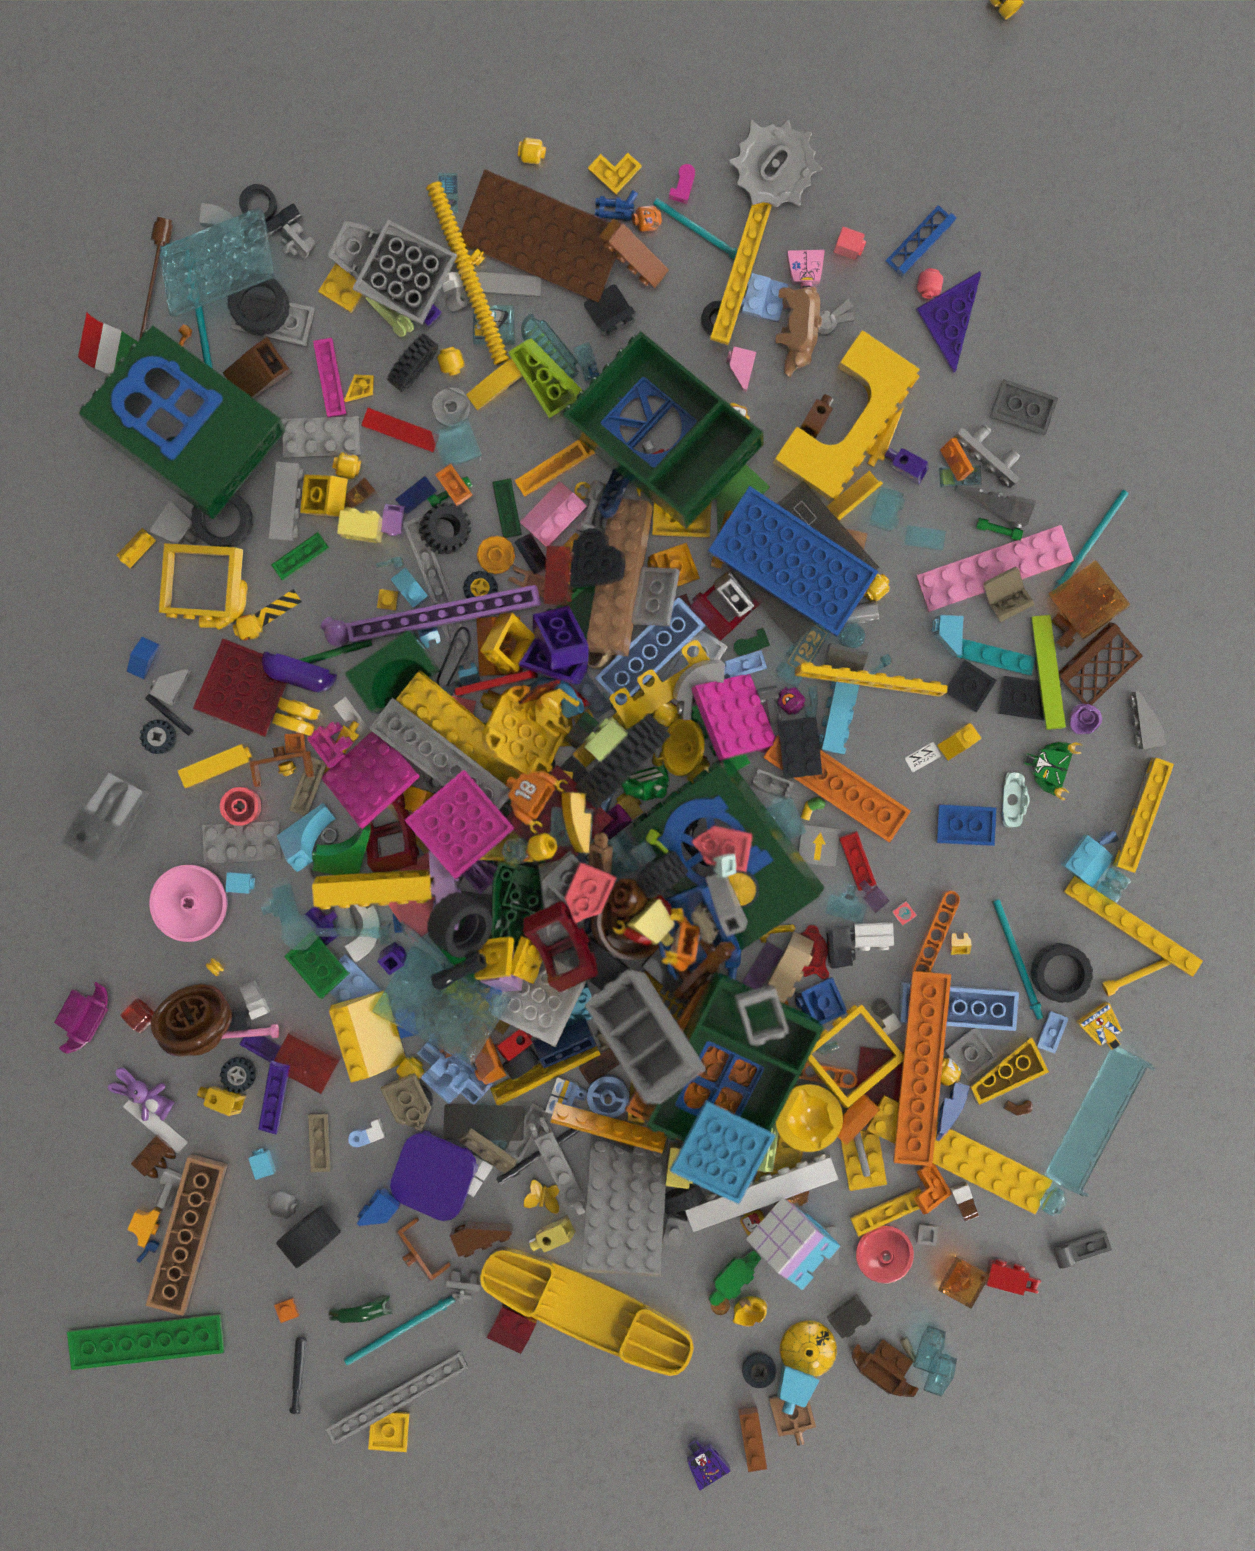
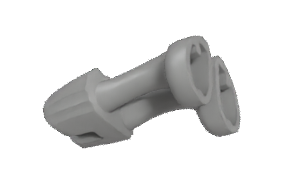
(593, 495)

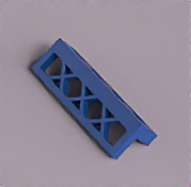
(928, 242)

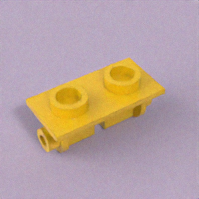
(136, 548)

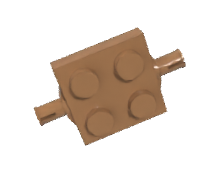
(794, 1424)

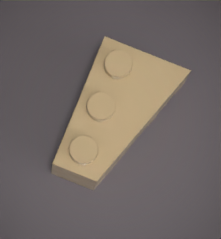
(791, 965)

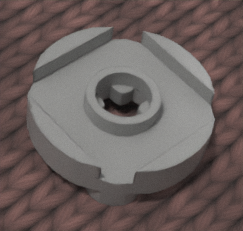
(448, 396)

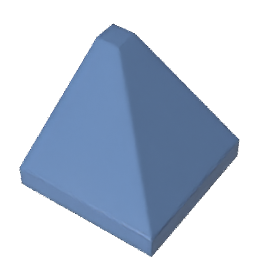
(1109, 837)

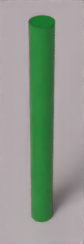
(337, 651)

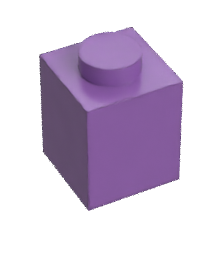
(392, 519)

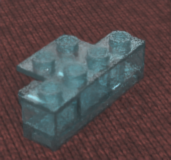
(627, 856)

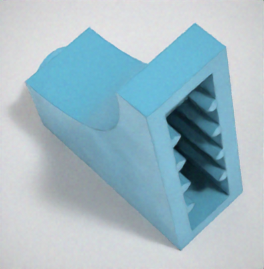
(300, 837)

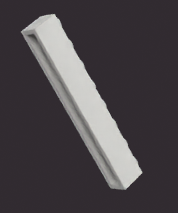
(764, 1192)

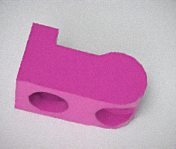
(686, 177)

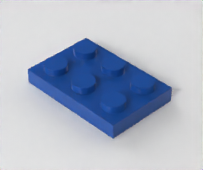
(966, 825)

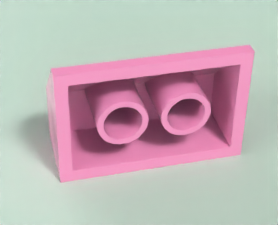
(553, 514)

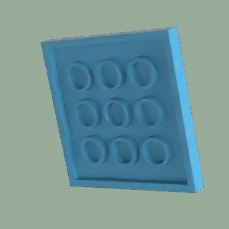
(722, 1152)

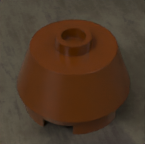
(627, 898)

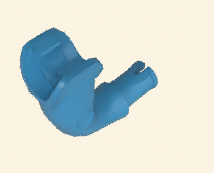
(568, 708)

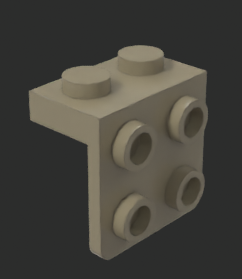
(1007, 594)

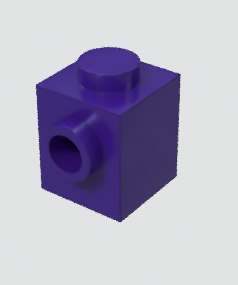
(392, 958)

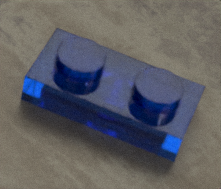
(416, 495)

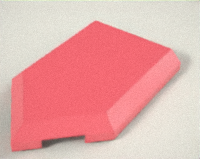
(722, 841)
(588, 892)

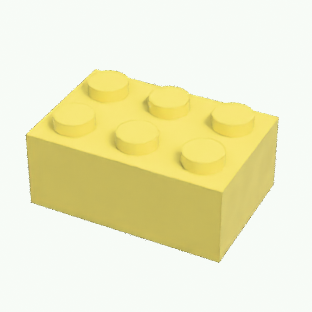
(360, 526)

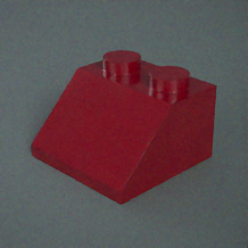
(511, 1329)

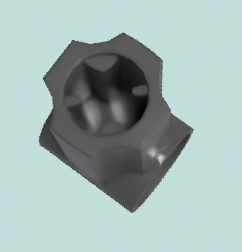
(769, 698)

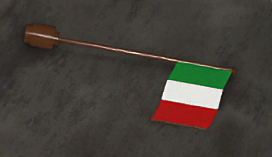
(105, 345)

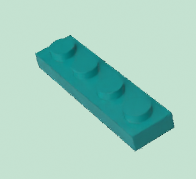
(997, 657)

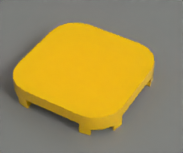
(516, 736)

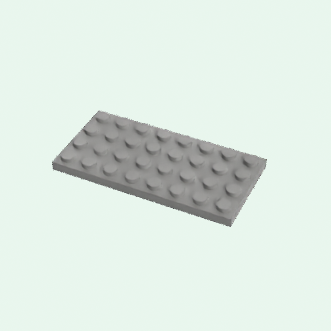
(624, 1209)

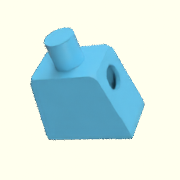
(795, 1388)

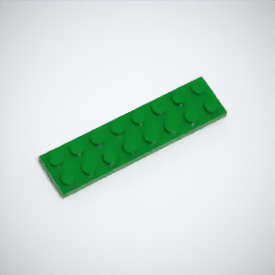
(145, 1341)

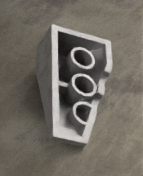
(1009, 509)

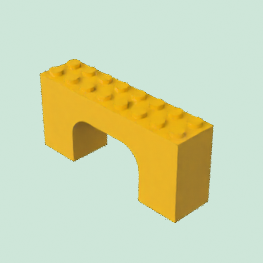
(885, 379)

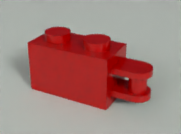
(1010, 1278)

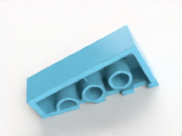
(838, 717)

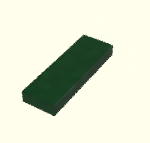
(507, 508)

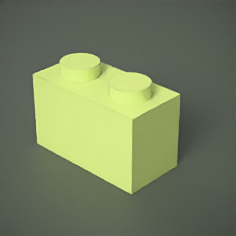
(605, 738)

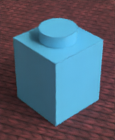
(239, 882)
(261, 1163)

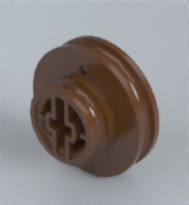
(617, 944)
(191, 1020)

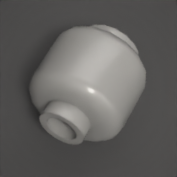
(282, 1205)

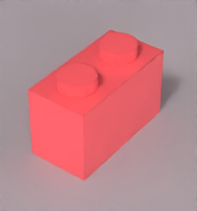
(850, 243)

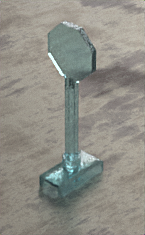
(301, 932)

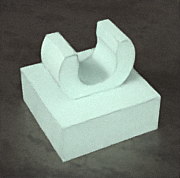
(725, 865)

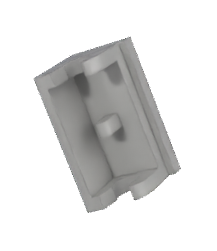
(772, 784)

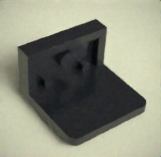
(610, 310)

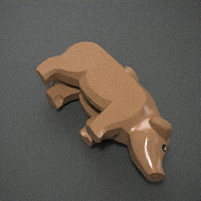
(801, 327)

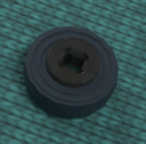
(760, 1364)

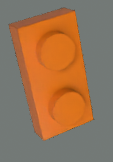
(956, 459)
(454, 484)

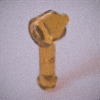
(801, 1198)

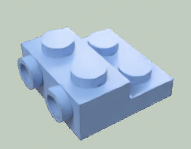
(763, 298)

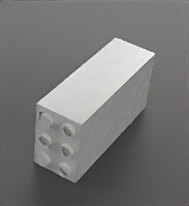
(644, 1036)

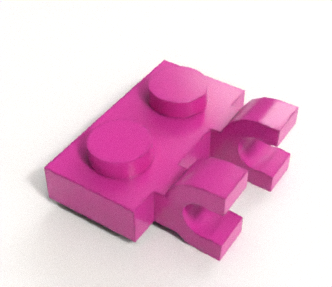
(325, 745)

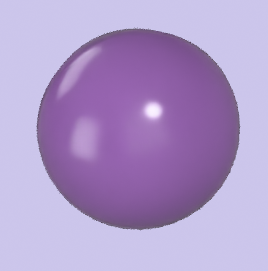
(335, 631)

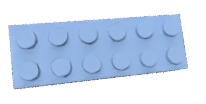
(650, 651)
(973, 1007)

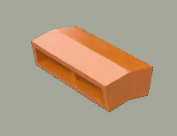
(857, 1118)

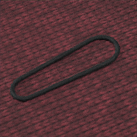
(448, 653)

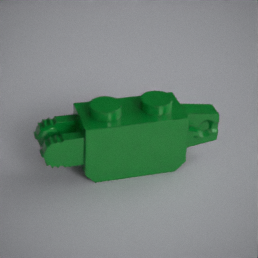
(733, 1277)

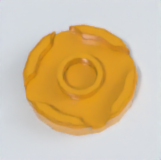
(496, 554)

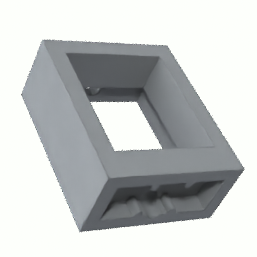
(756, 996)

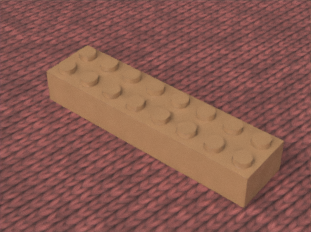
(614, 603)
(186, 1234)

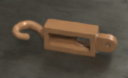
(600, 847)

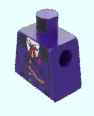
(914, 469)
(706, 1464)

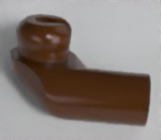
(1019, 1110)

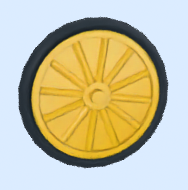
(745, 887)

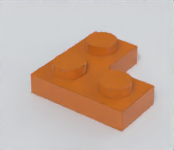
(935, 1191)

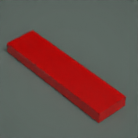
(399, 429)

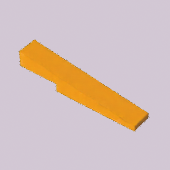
(554, 467)

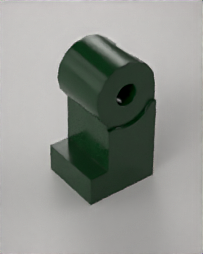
(747, 646)

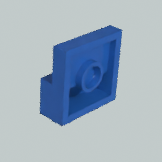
(821, 1001)

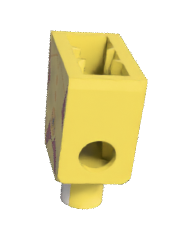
(553, 1235)

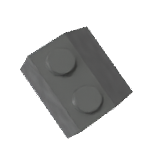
(845, 657)

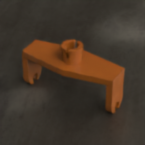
(279, 755)
(413, 1255)

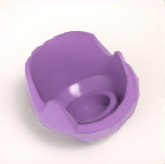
(1084, 719)

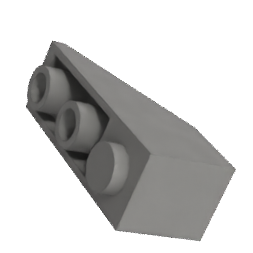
(1149, 728)
(726, 904)

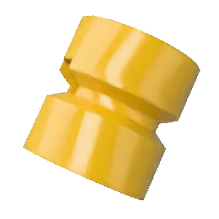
(1007, 8)

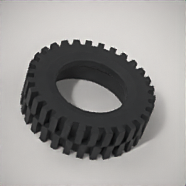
(622, 761)

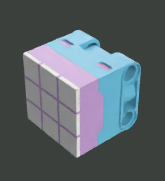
(792, 1242)

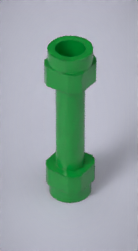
(436, 499)
(984, 524)

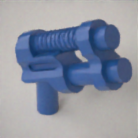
(623, 208)

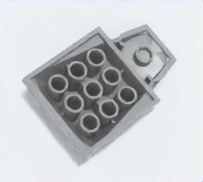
(393, 266)

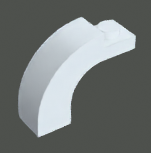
(363, 945)

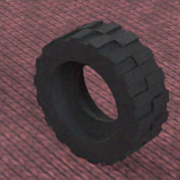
(682, 1198)

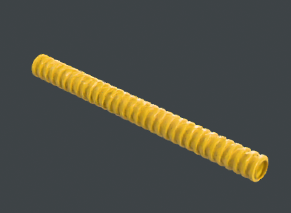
(467, 273)

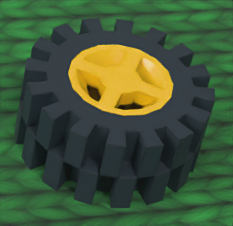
(479, 584)

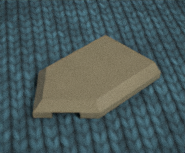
(407, 1101)

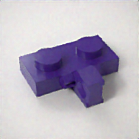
(322, 921)

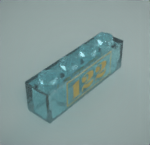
(804, 651)

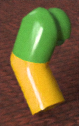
(811, 805)

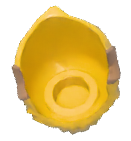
(749, 1311)

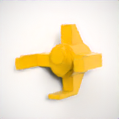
(549, 708)

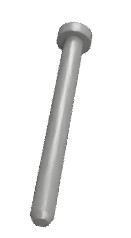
(861, 1152)

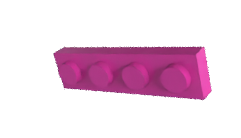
(329, 377)

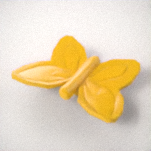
(542, 1196)

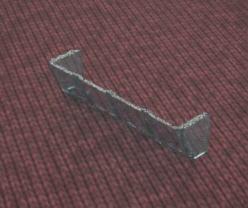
(1097, 1119)

